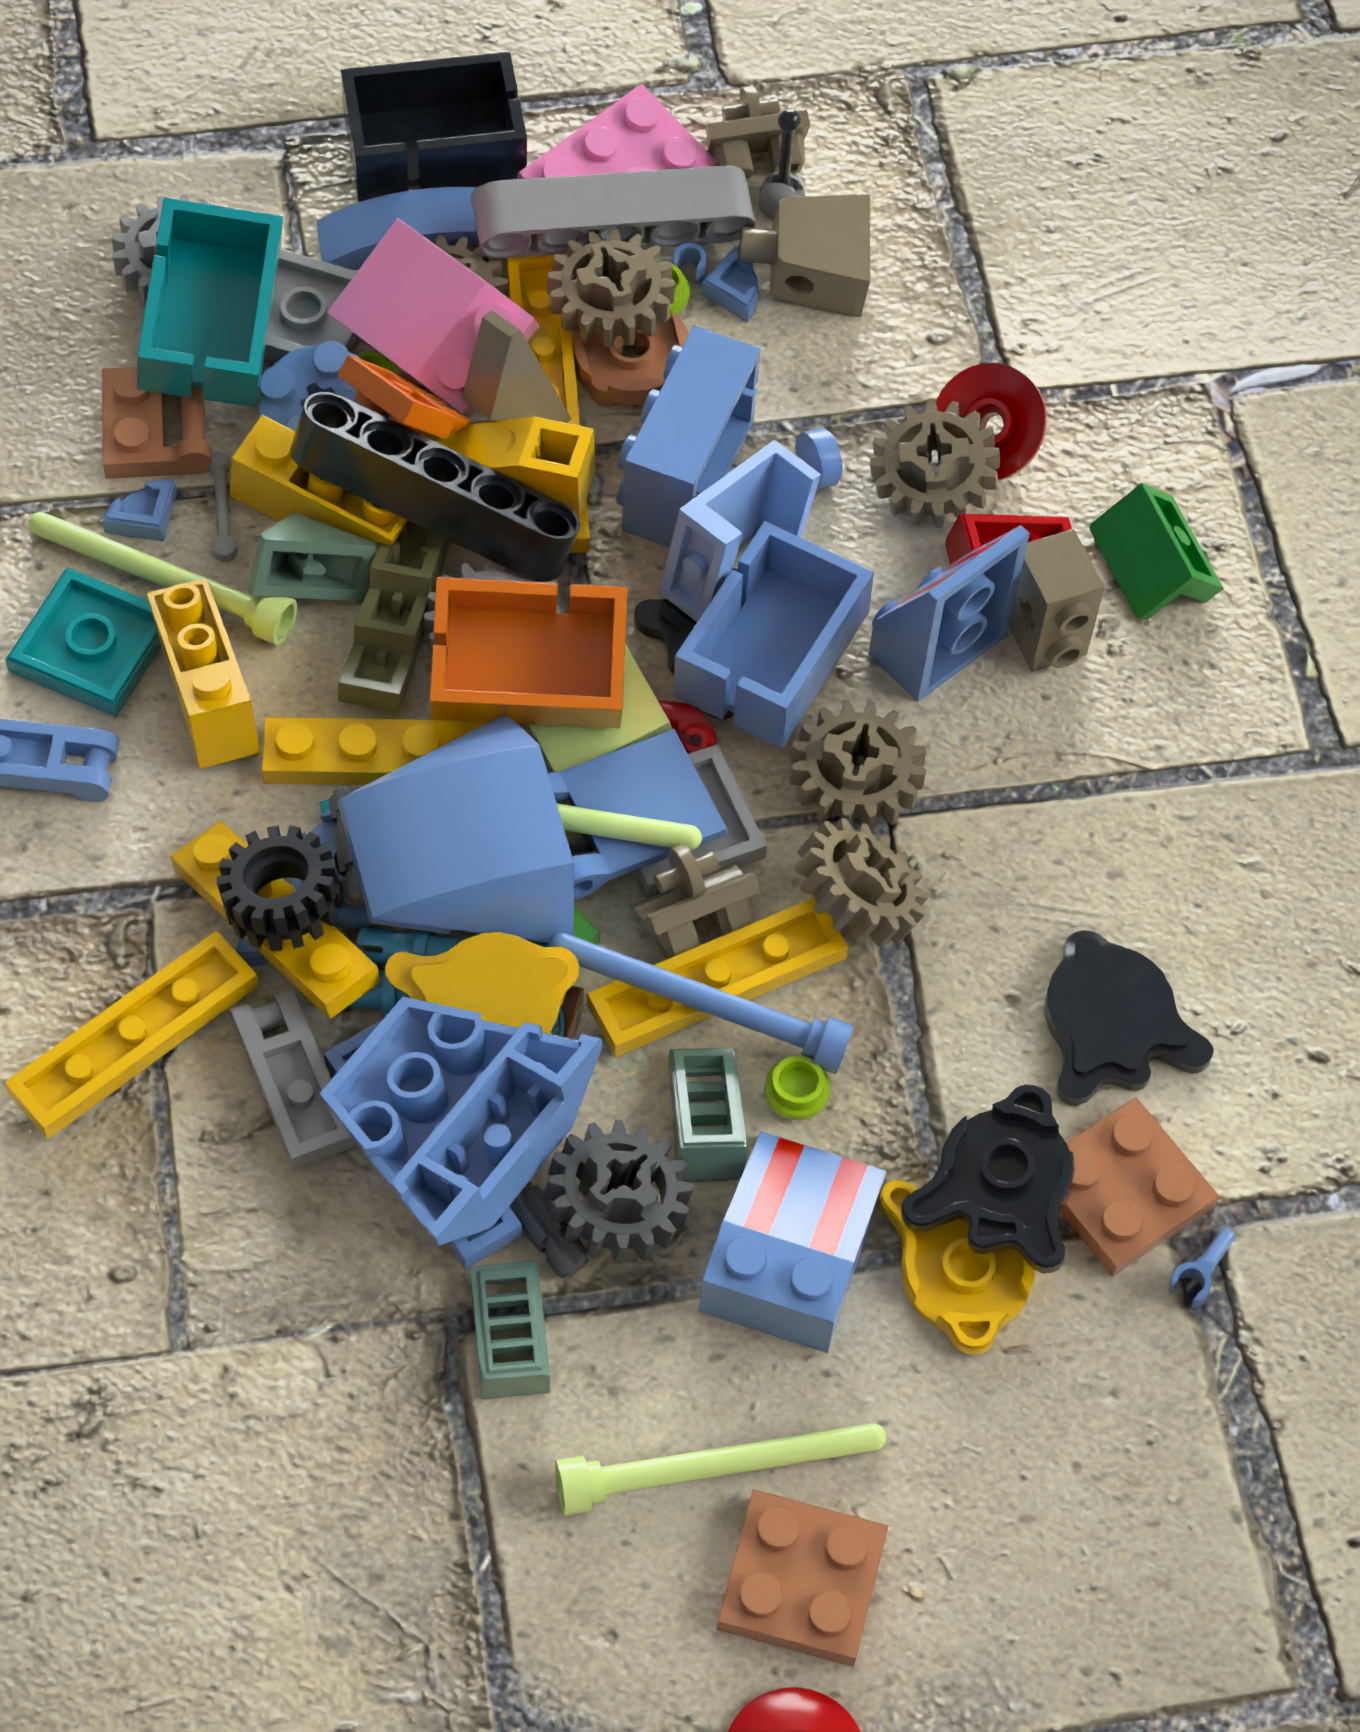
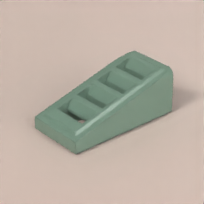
(708, 1151)
(515, 1377)

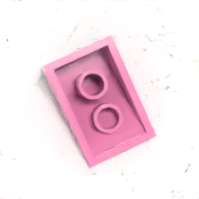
(423, 311)

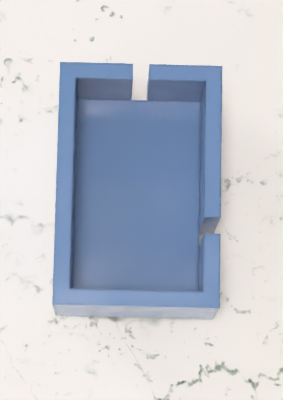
(687, 431)
(784, 640)

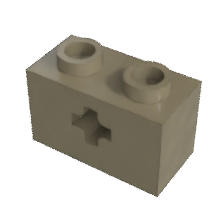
(1055, 602)

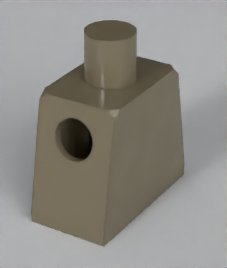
(815, 251)

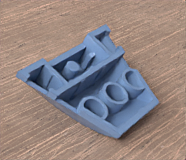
(465, 840)
(459, 1109)

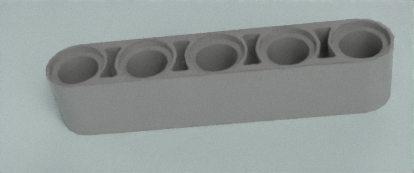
(659, 205)

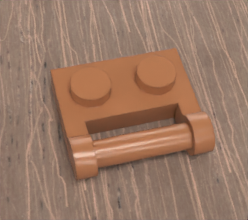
(136, 430)

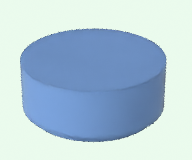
(821, 453)

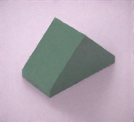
(311, 561)

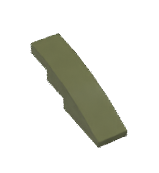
(392, 619)

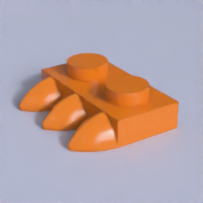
(400, 397)

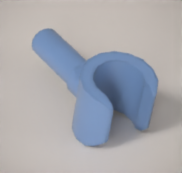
(692, 254)
(1204, 1266)

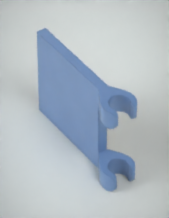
(642, 781)

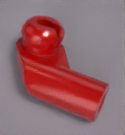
(690, 725)

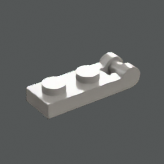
(291, 1078)

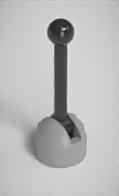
(783, 182)

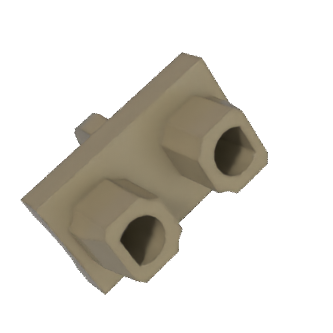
(753, 129)
(692, 891)

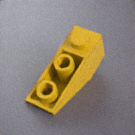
(534, 451)
(276, 486)
(204, 673)

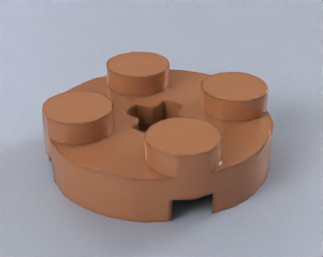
(622, 379)

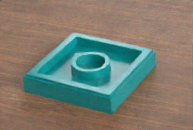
(88, 642)

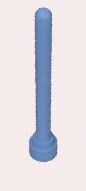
(820, 1040)

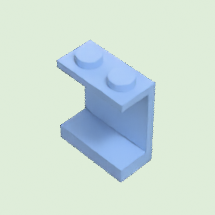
(713, 525)

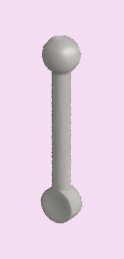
(223, 546)

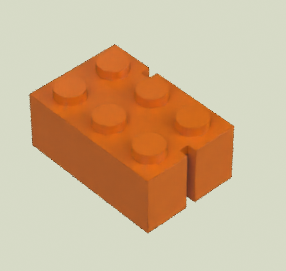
(525, 659)

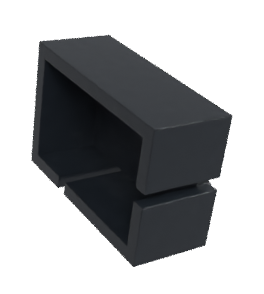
(433, 124)

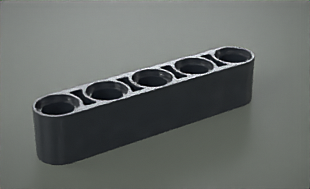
(434, 487)

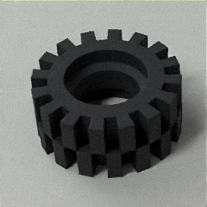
(276, 859)

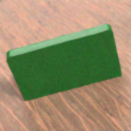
(1153, 551)

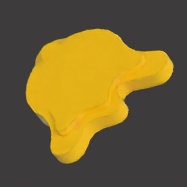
(491, 975)
(951, 1285)

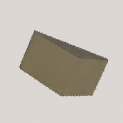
(507, 377)

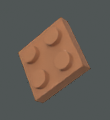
(1132, 1187)
(802, 1577)

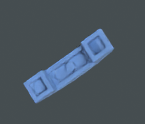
(355, 231)

